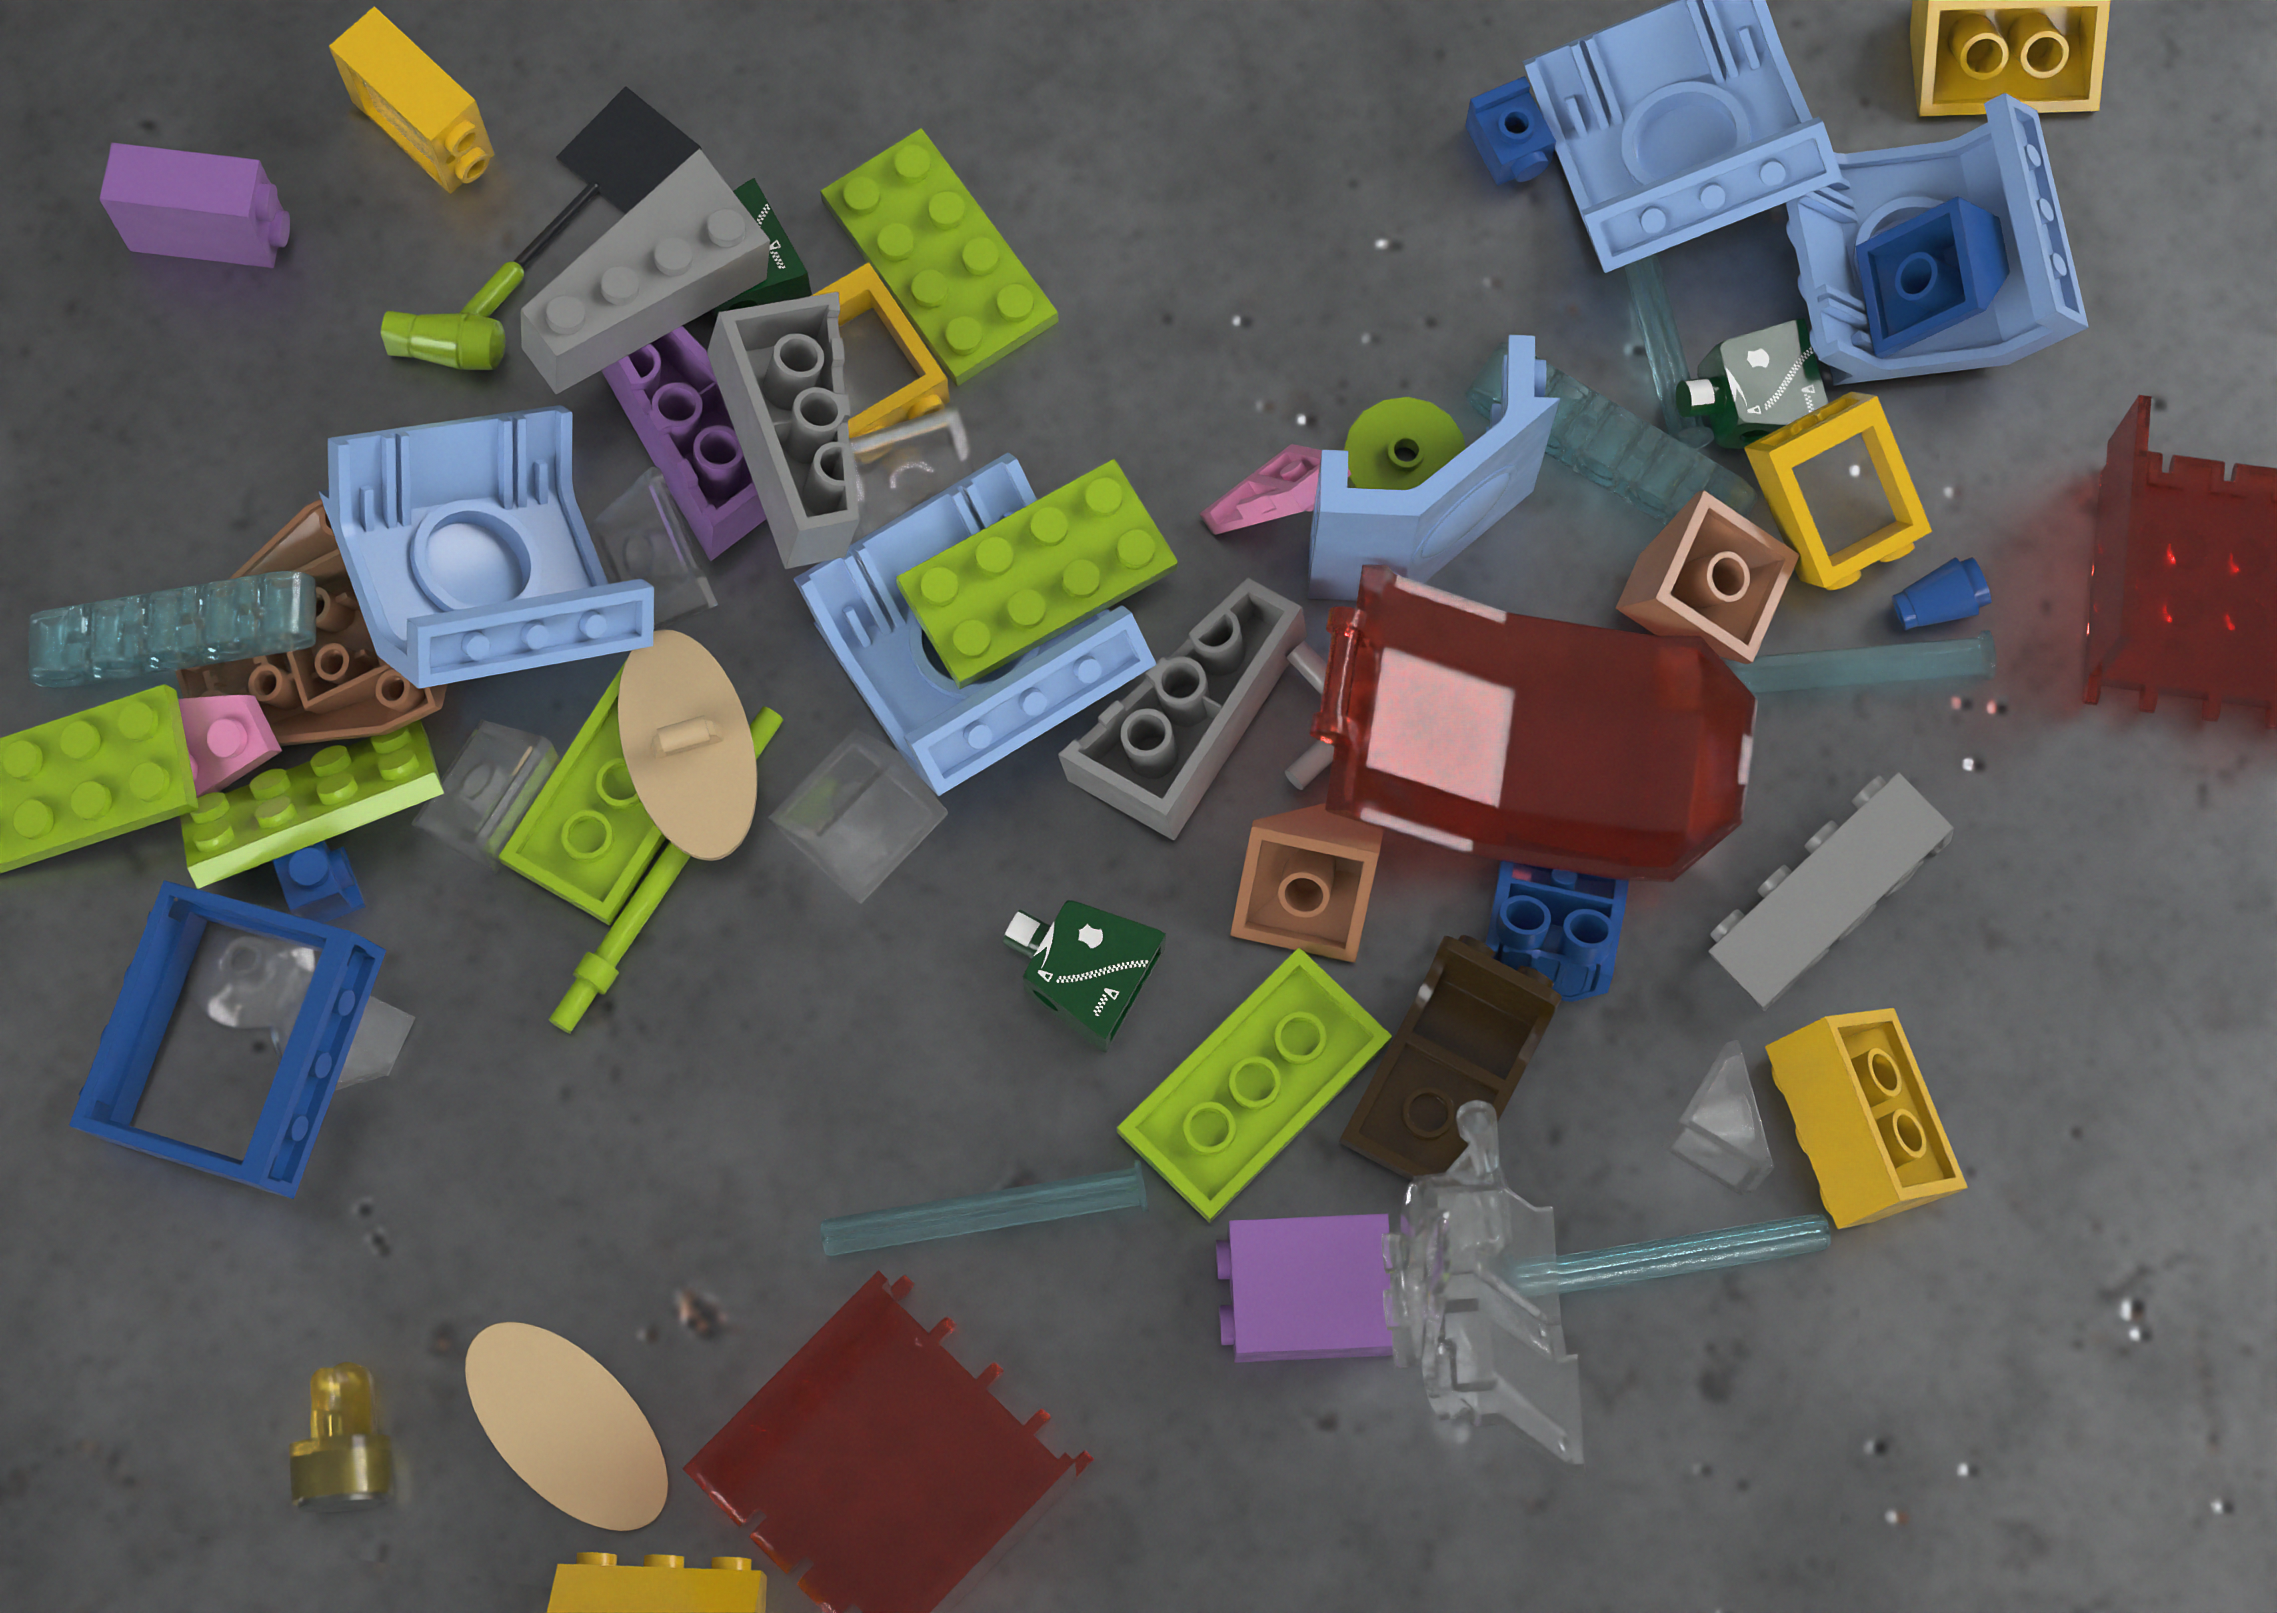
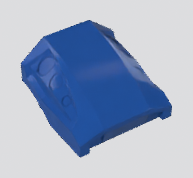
(1558, 925)

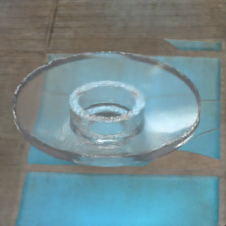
(242, 996)

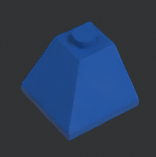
(1931, 273)

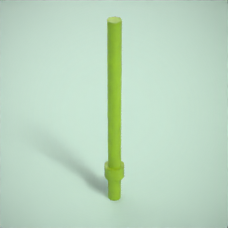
(598, 970)

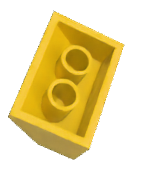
(2030, 49)
(1864, 1116)
(657, 1587)

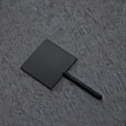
(620, 157)

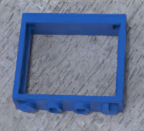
(308, 1065)

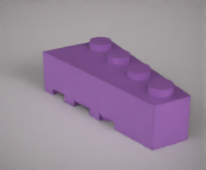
(690, 436)

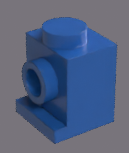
(1505, 153)
(319, 883)

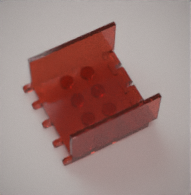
(2182, 578)
(883, 1463)

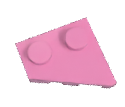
(1273, 491)
(225, 739)

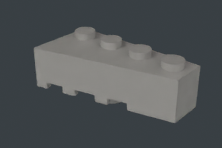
(646, 276)
(791, 416)
(1183, 721)
(1829, 889)

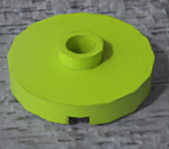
(1398, 425)

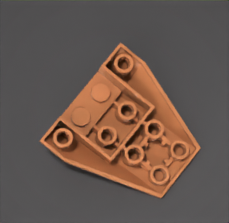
(338, 683)

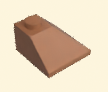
(1710, 579)
(1307, 882)

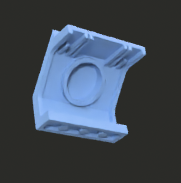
(1679, 125)
(1993, 167)
(1434, 522)
(476, 548)
(901, 677)

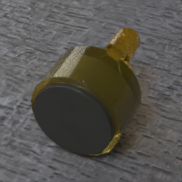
(345, 1458)

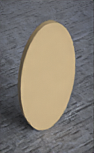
(688, 745)
(566, 1426)

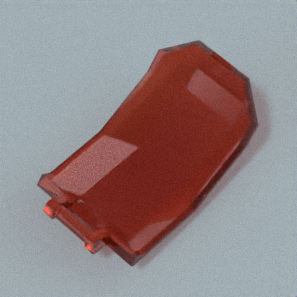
(1531, 734)

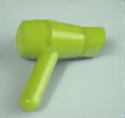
(456, 339)

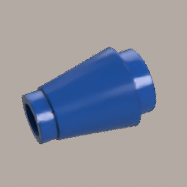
(1943, 595)

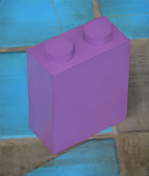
(194, 205)
(1305, 1288)

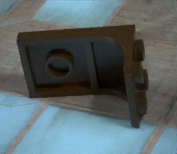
(1457, 1045)

